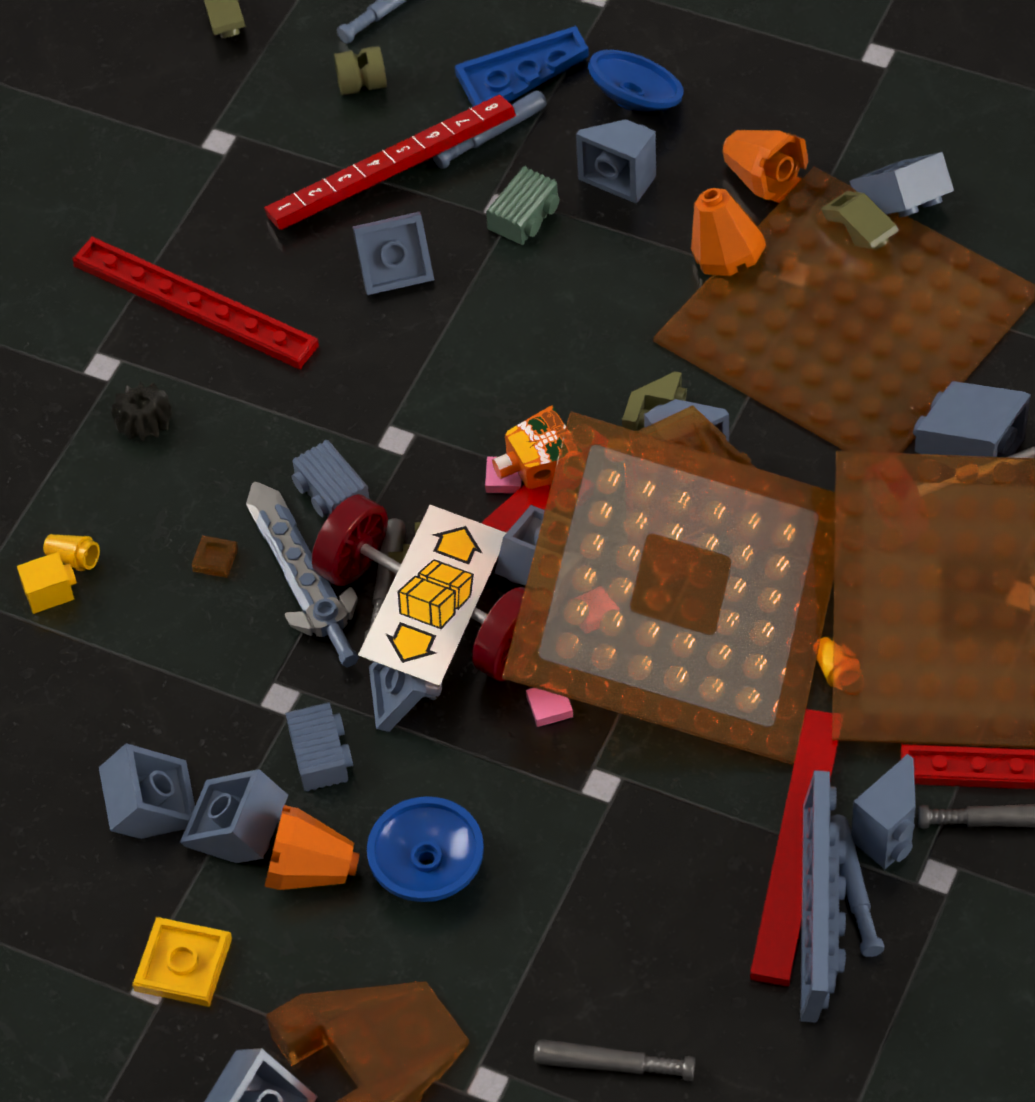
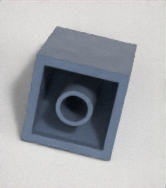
(973, 422)

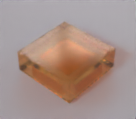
(214, 556)

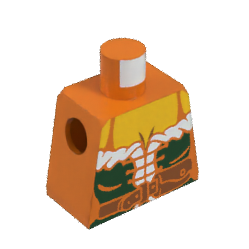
(532, 449)

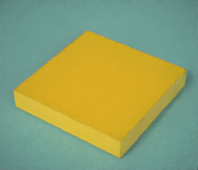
(182, 961)

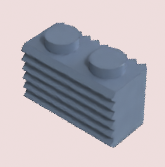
(326, 478)
(318, 747)

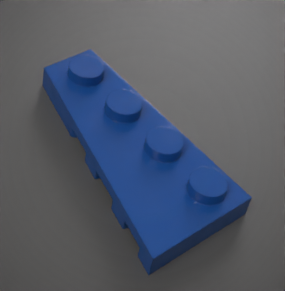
(521, 67)

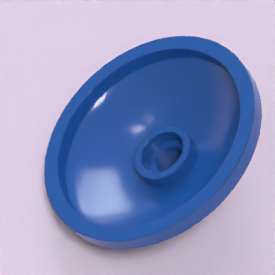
(635, 81)
(423, 831)

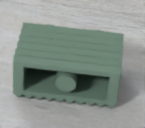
(523, 206)

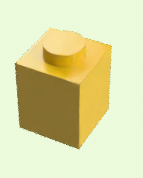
(47, 582)

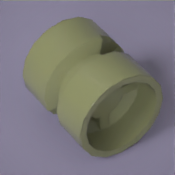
(360, 70)

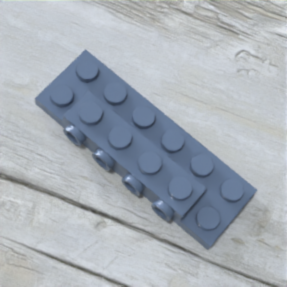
(820, 898)

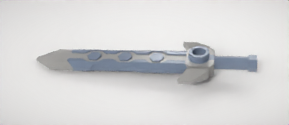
(314, 594)

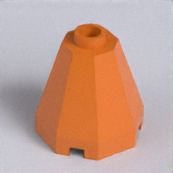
(766, 161)
(723, 234)
(309, 853)

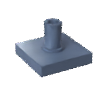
(393, 253)
(396, 694)

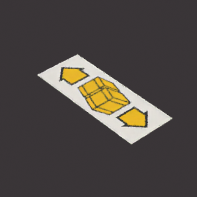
(433, 595)

